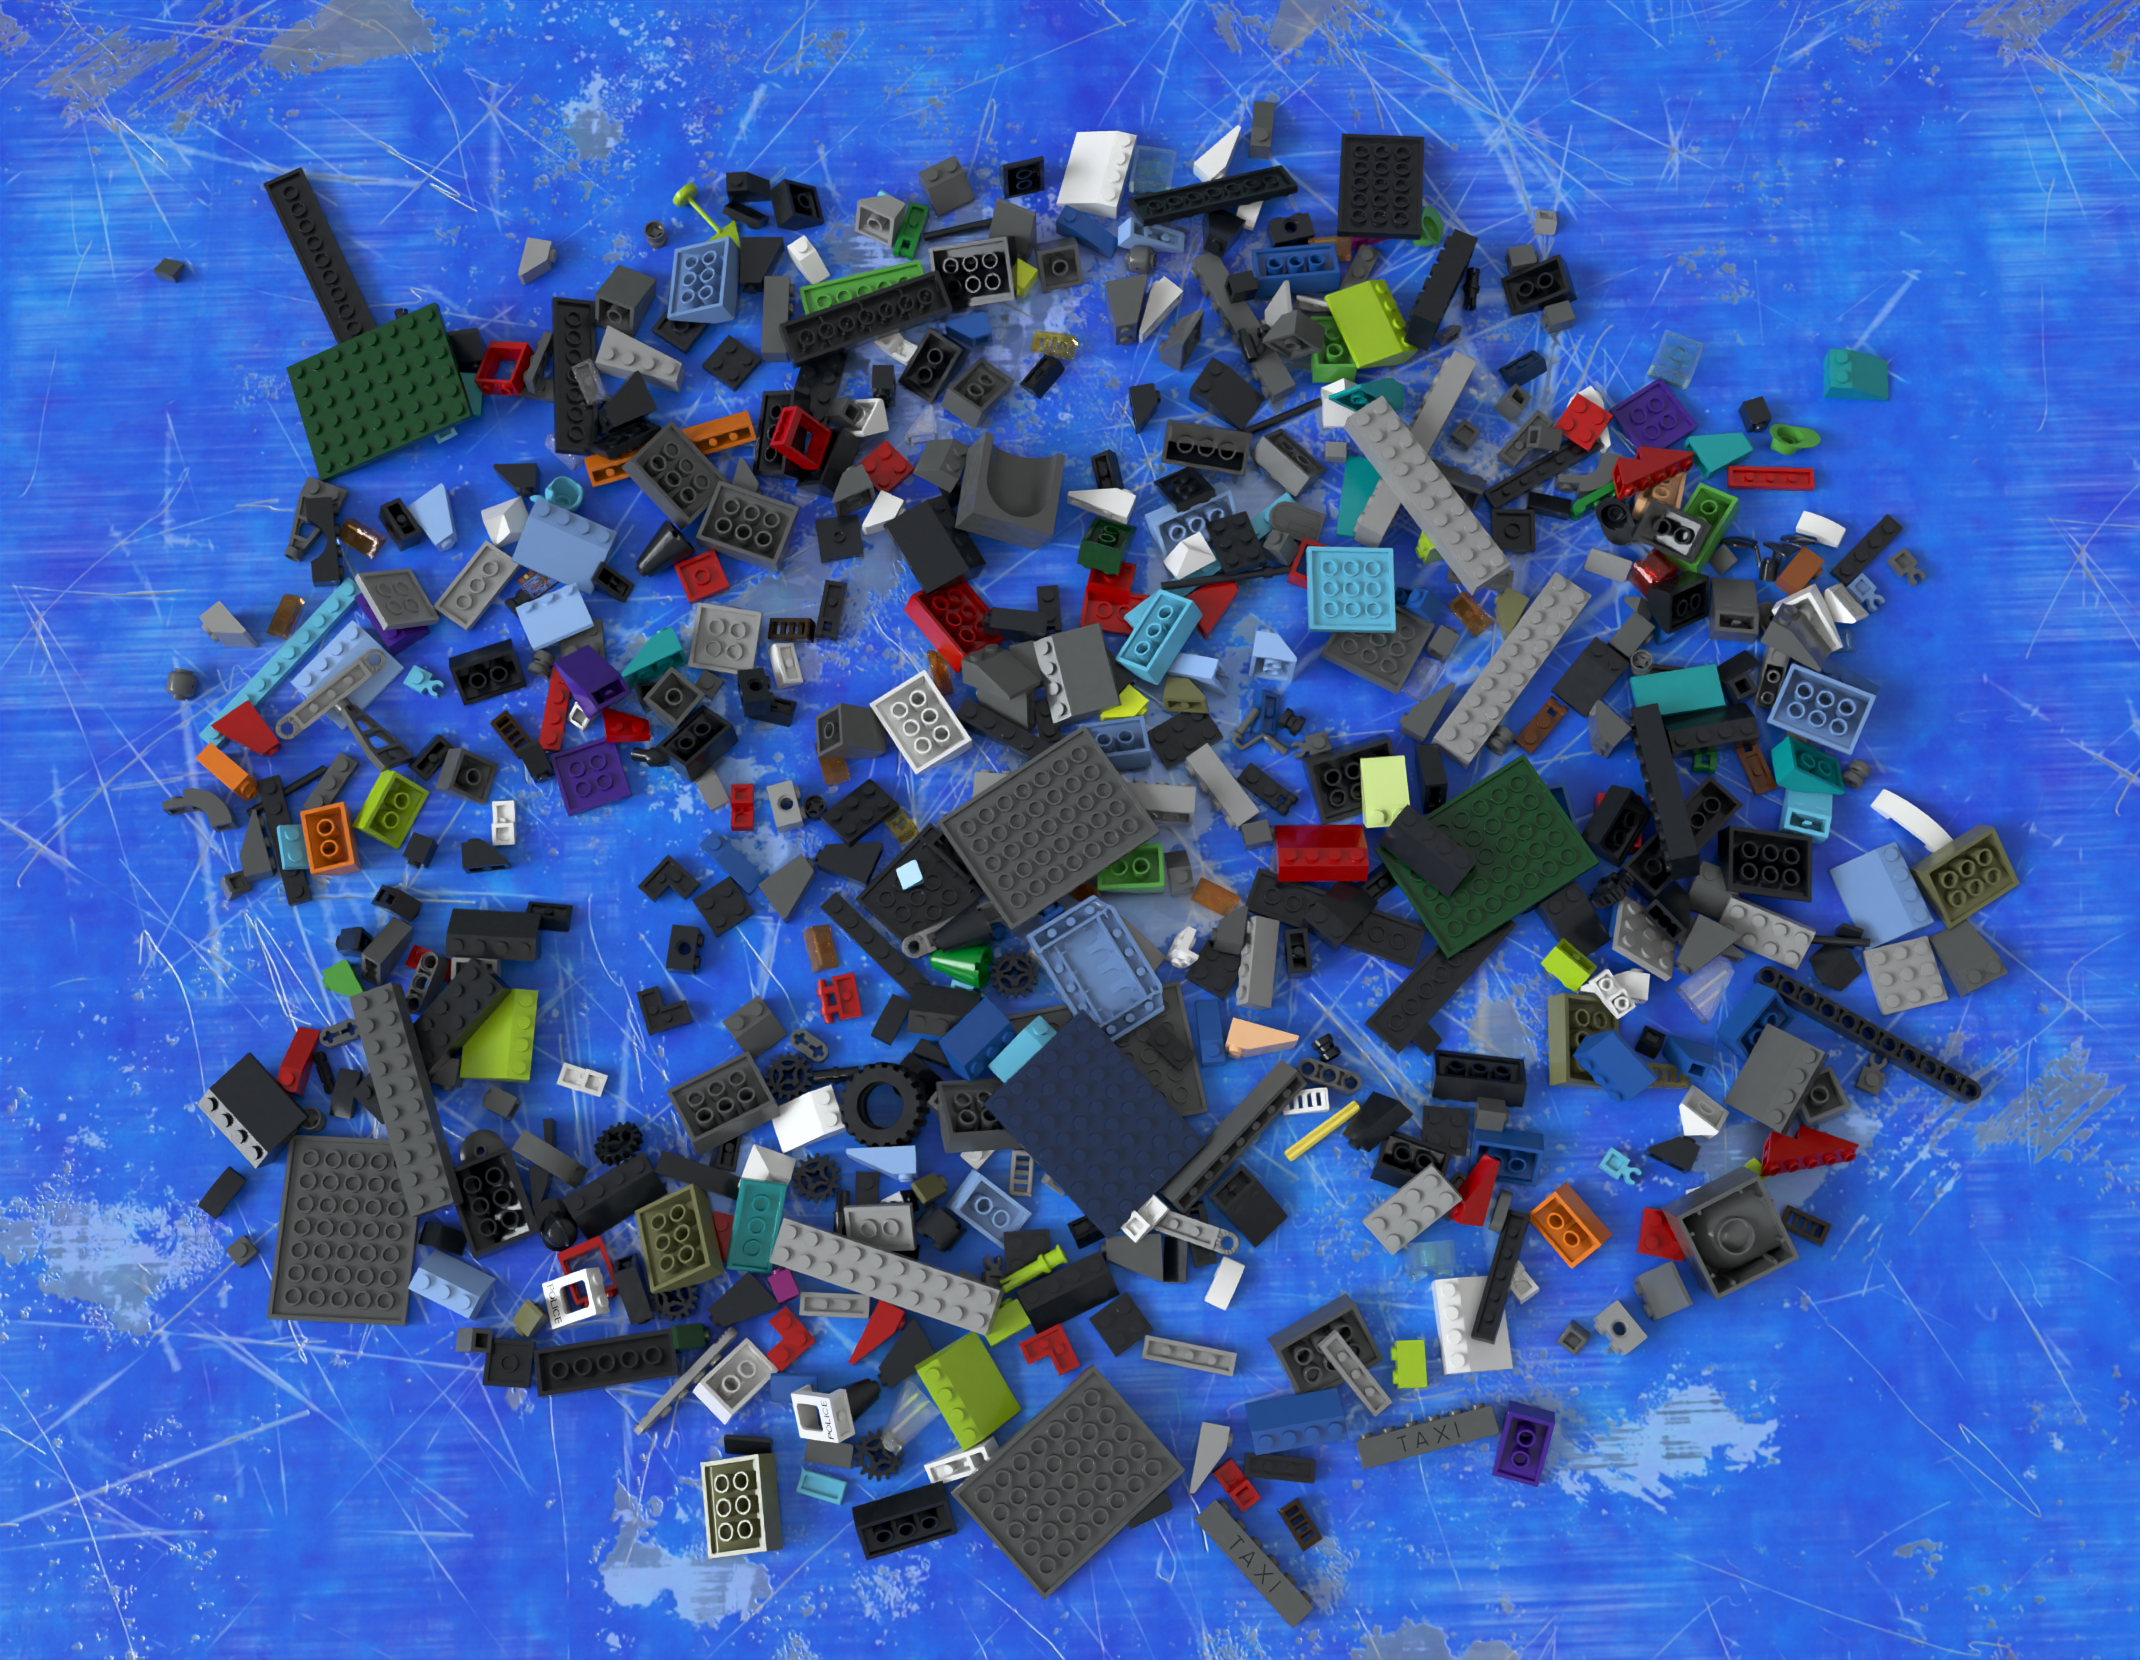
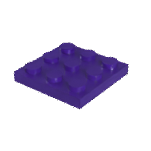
(1653, 417)
(590, 776)

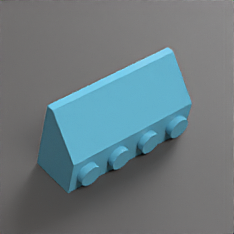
(1159, 636)

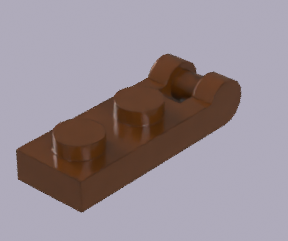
(1540, 726)
(1756, 769)

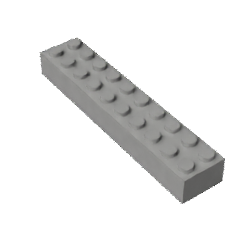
(1425, 427)
(1427, 495)
(1511, 670)
(1160, 800)
(887, 1276)

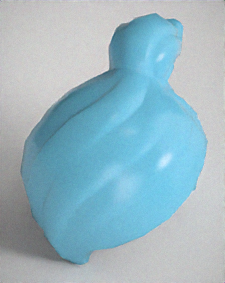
(563, 493)

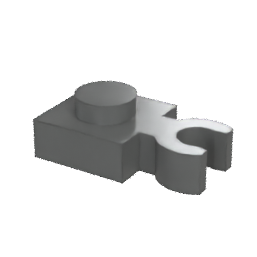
(1904, 564)
(1313, 744)
(1870, 1078)
(993, 1274)

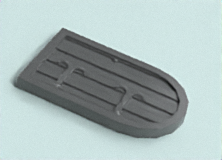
(1296, 521)

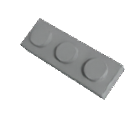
(834, 1305)

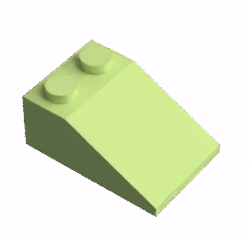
(1383, 789)

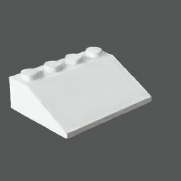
(1098, 172)
(921, 723)
(1455, 1312)

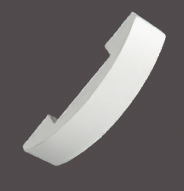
(1911, 819)

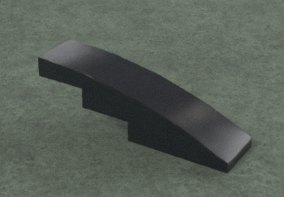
(701, 1175)
(540, 1178)

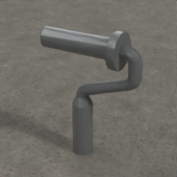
(1245, 725)

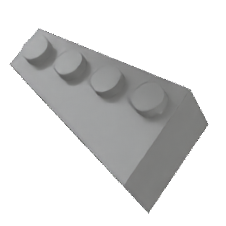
(624, 355)

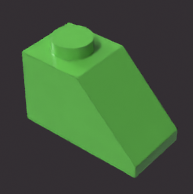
(343, 979)

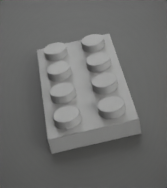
(476, 586)
(1767, 932)
(1412, 1209)

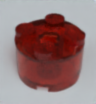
(1651, 571)

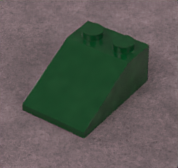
(1106, 545)

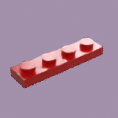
(1770, 478)
(555, 713)

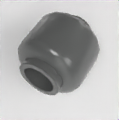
(1141, 259)
(181, 684)

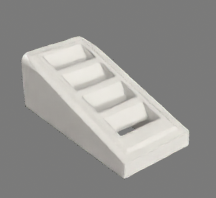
(1306, 1110)

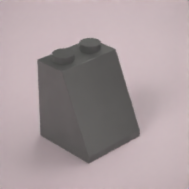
(624, 300)
(1125, 306)
(849, 733)

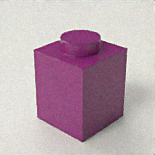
(784, 1285)

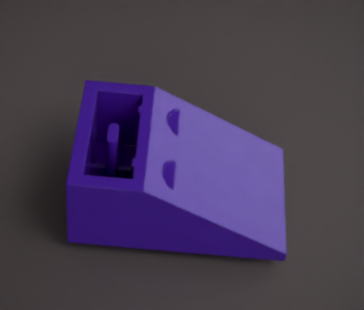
(592, 680)

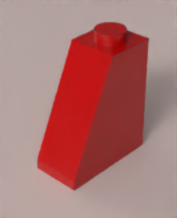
(1213, 602)
(248, 730)

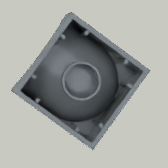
(1009, 494)
(1730, 1232)

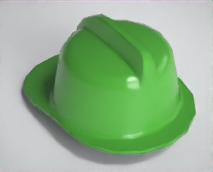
(1431, 228)
(1792, 439)

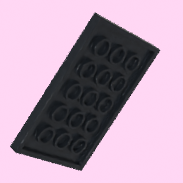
(1380, 186)

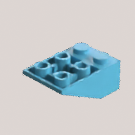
(1806, 815)

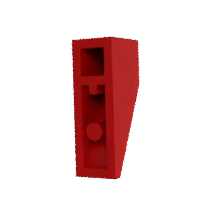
(298, 1061)
(1476, 1193)
(881, 1327)

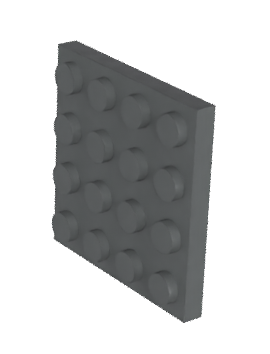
(1381, 657)

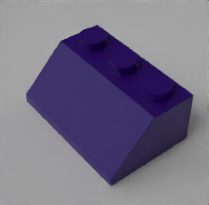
(396, 639)

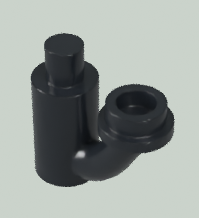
(1247, 345)

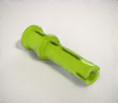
(1044, 1264)

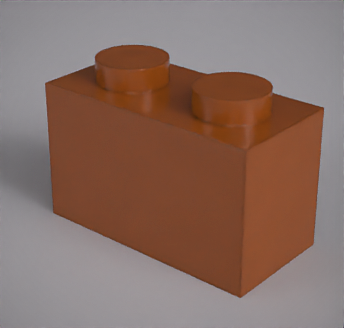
(1800, 571)

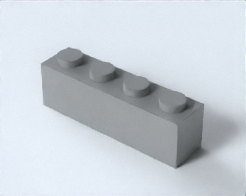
(1221, 787)
(1257, 963)

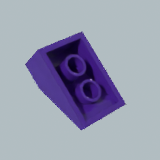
(1523, 1443)

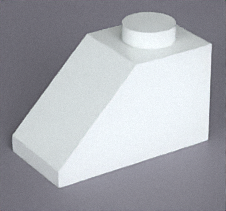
(808, 260)
(883, 510)

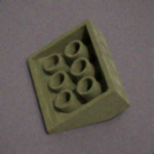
(1965, 875)
(1569, 1021)
(679, 1240)
(741, 1505)

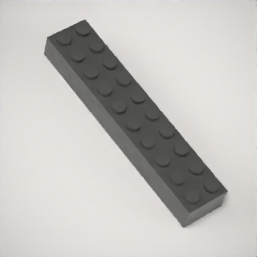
(406, 1100)

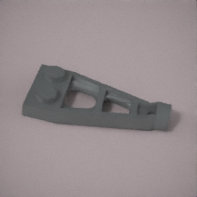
(312, 489)
(383, 758)

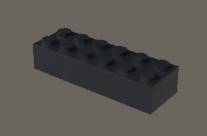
(1439, 289)
(1707, 811)
(606, 1363)

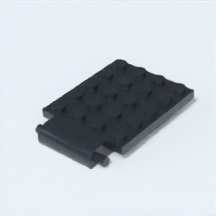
(944, 894)

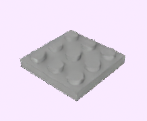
(396, 599)
(725, 638)
(1642, 941)
(1904, 976)

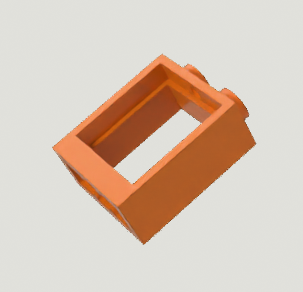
(228, 772)

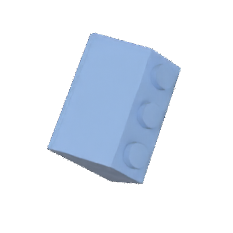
(554, 616)
(1271, 657)
(452, 1284)

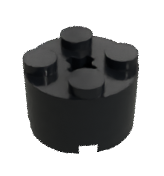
(940, 1227)

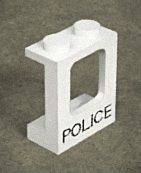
(558, 1303)
(833, 1411)

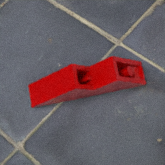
(1648, 468)
(1804, 1151)

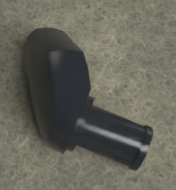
(651, 757)

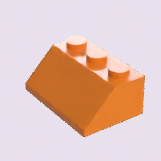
(330, 840)
(1569, 1225)

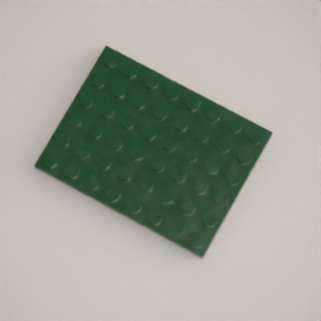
(380, 392)
(1522, 853)

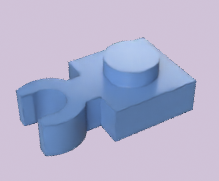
(1863, 590)

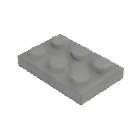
(882, 1225)

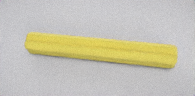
(1322, 1131)

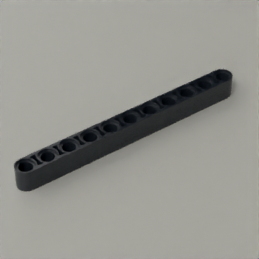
(1877, 1036)

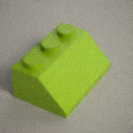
(390, 808)

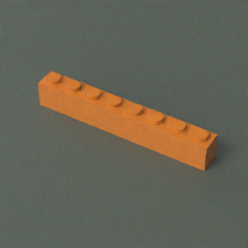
(707, 437)

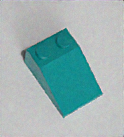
(1854, 376)
(1363, 394)
(655, 658)
(1806, 768)

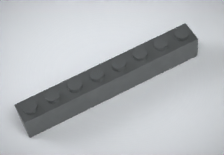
(1269, 369)
(1233, 1136)

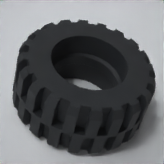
(855, 1105)

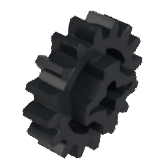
(1611, 889)
(1022, 975)
(783, 1083)
(618, 1143)
(812, 1187)
(683, 1300)
(874, 1466)

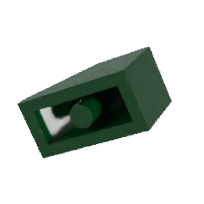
(690, 1337)

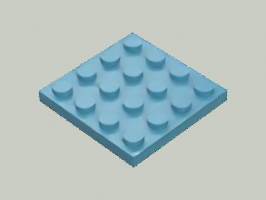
(1350, 589)

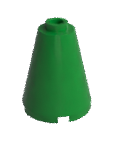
(965, 965)

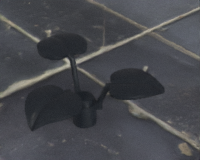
(1770, 565)

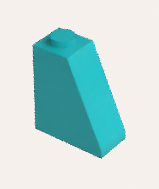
(1717, 452)

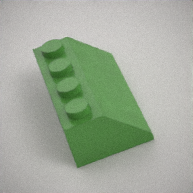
(1718, 510)

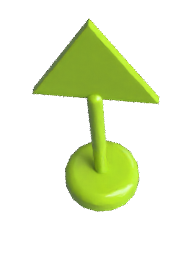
(686, 196)

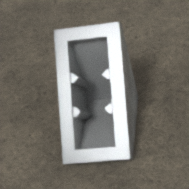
(712, 789)

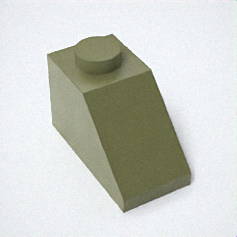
(1509, 610)
(1183, 696)
(929, 1189)
(530, 1319)

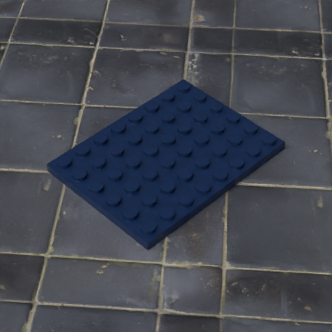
(1094, 1123)

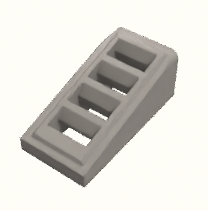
(1020, 1191)

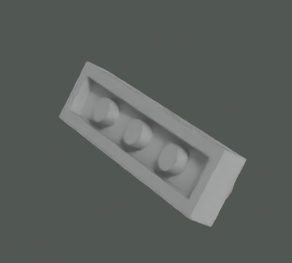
(1189, 1355)
(1354, 1373)

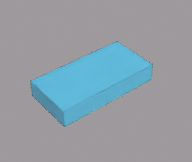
(821, 1487)

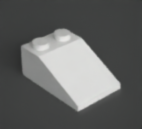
(1815, 609)
(808, 1119)
(735, 1381)

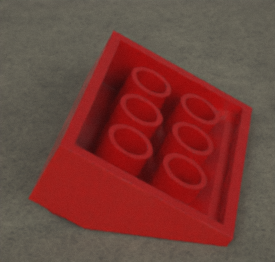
(952, 621)
(1321, 853)

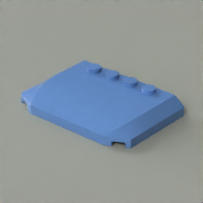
(1099, 967)

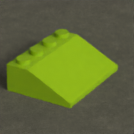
(1371, 324)
(503, 1042)
(968, 1389)

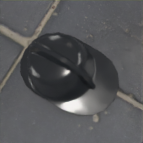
(1615, 520)
(555, 1224)

